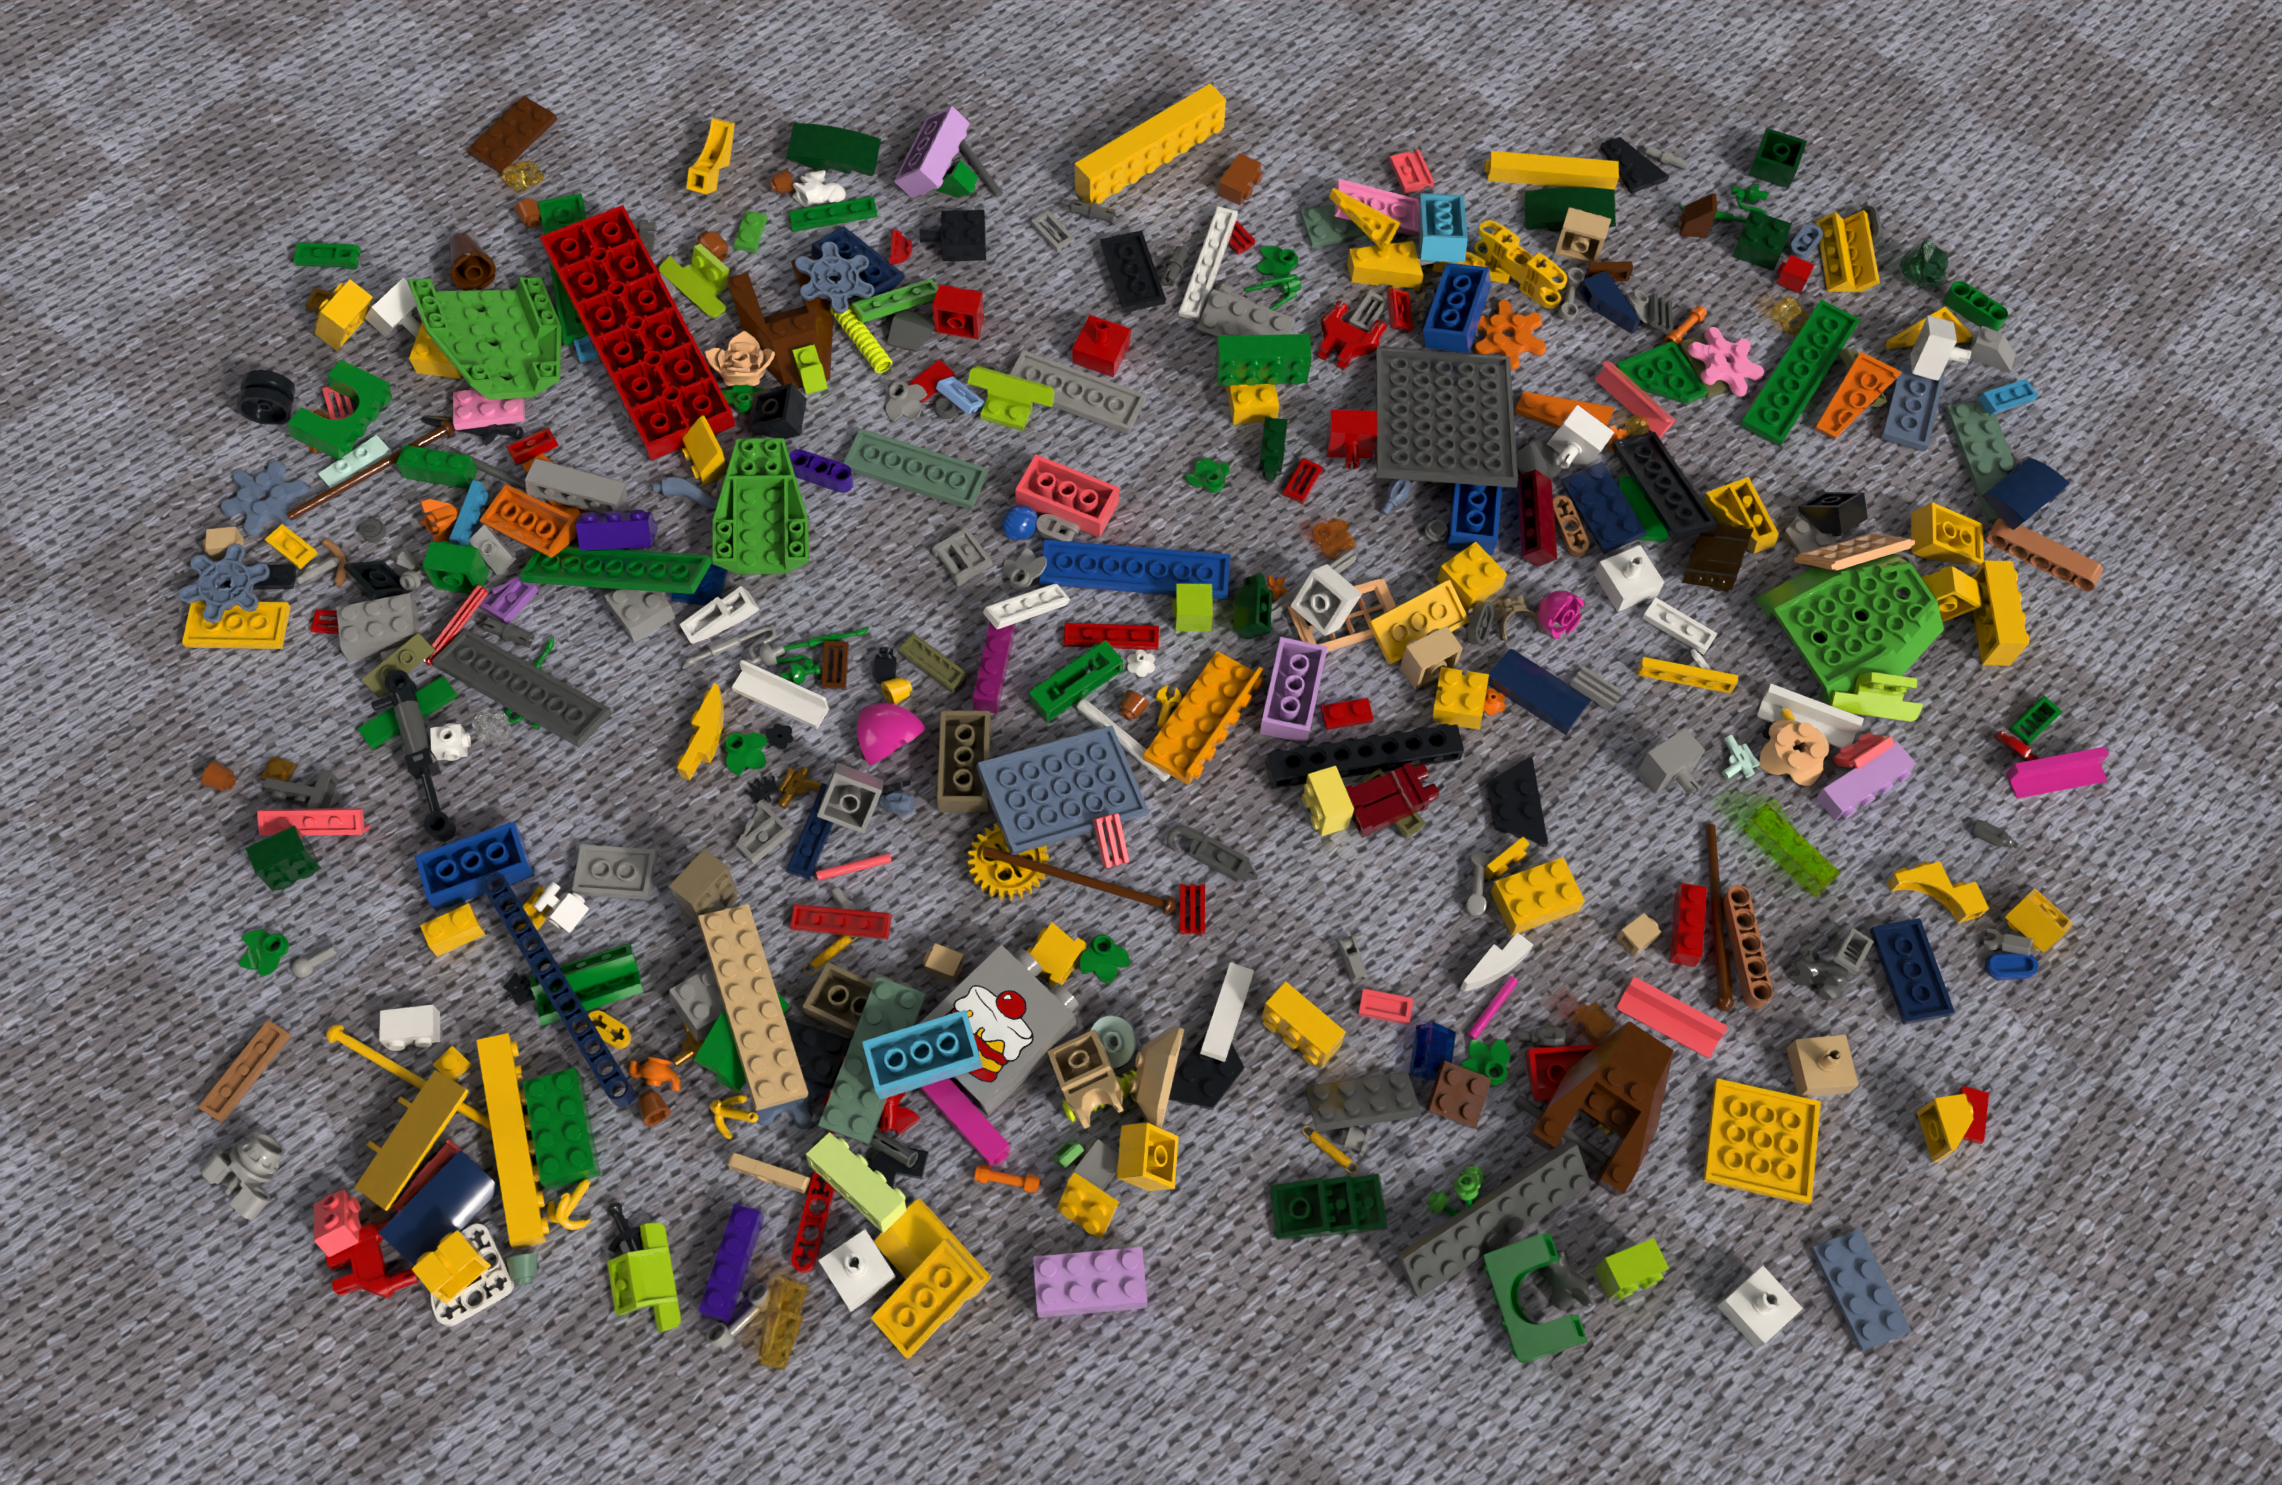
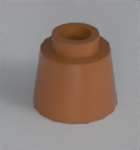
(782, 182)
(528, 212)
(1132, 705)
(218, 777)
(652, 1108)

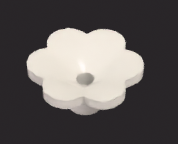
(1698, 661)
(1141, 663)

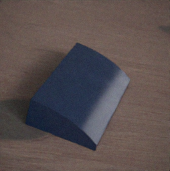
(879, 273)
(2024, 491)
(1538, 691)
(440, 1208)

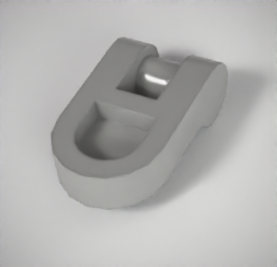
(1050, 525)

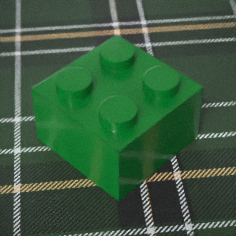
(455, 567)

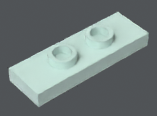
(356, 461)

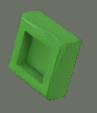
(1067, 1153)

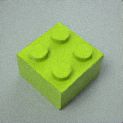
(1631, 1268)

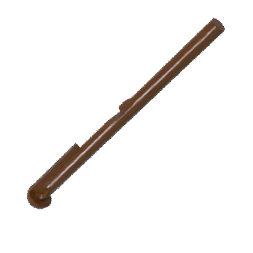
(446, 429)
(1168, 905)
(1725, 999)

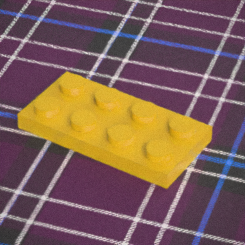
(1416, 618)
(238, 628)
(927, 1298)

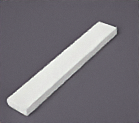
(1208, 264)

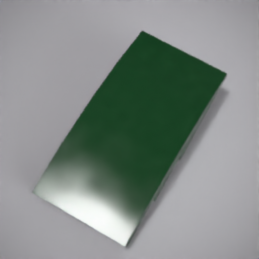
(833, 148)
(1550, 205)
(1328, 1207)

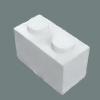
(409, 1027)

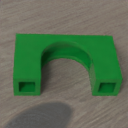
(339, 436)
(1507, 1270)

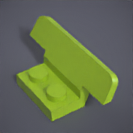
(699, 280)
(1009, 396)
(1879, 697)
(646, 1279)

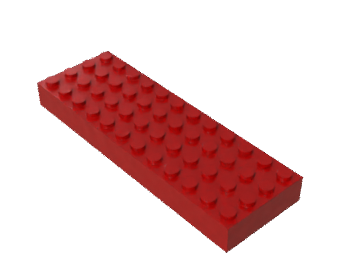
(624, 301)

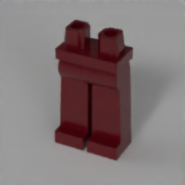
(1390, 798)

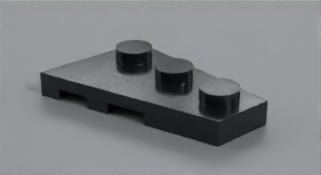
(1634, 168)

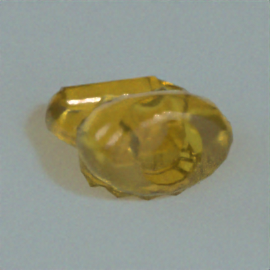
(517, 177)
(1786, 311)

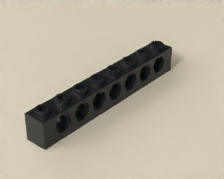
(1445, 735)

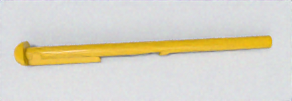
(335, 1033)

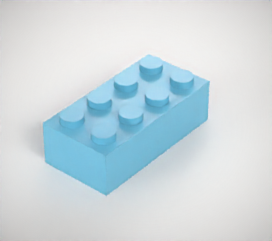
(1442, 228)
(922, 1054)

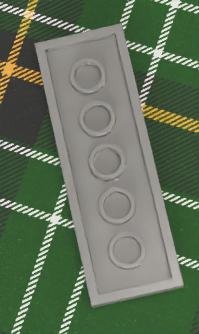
(1082, 392)

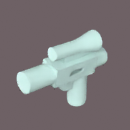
(1740, 759)

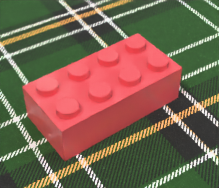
(1067, 494)

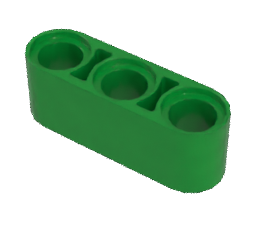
(1975, 306)

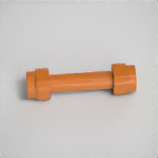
(1696, 315)
(1029, 1183)

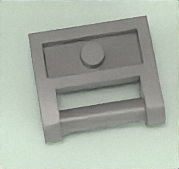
(968, 552)

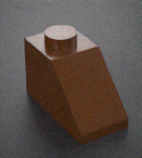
(1698, 217)

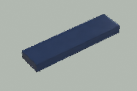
(810, 842)

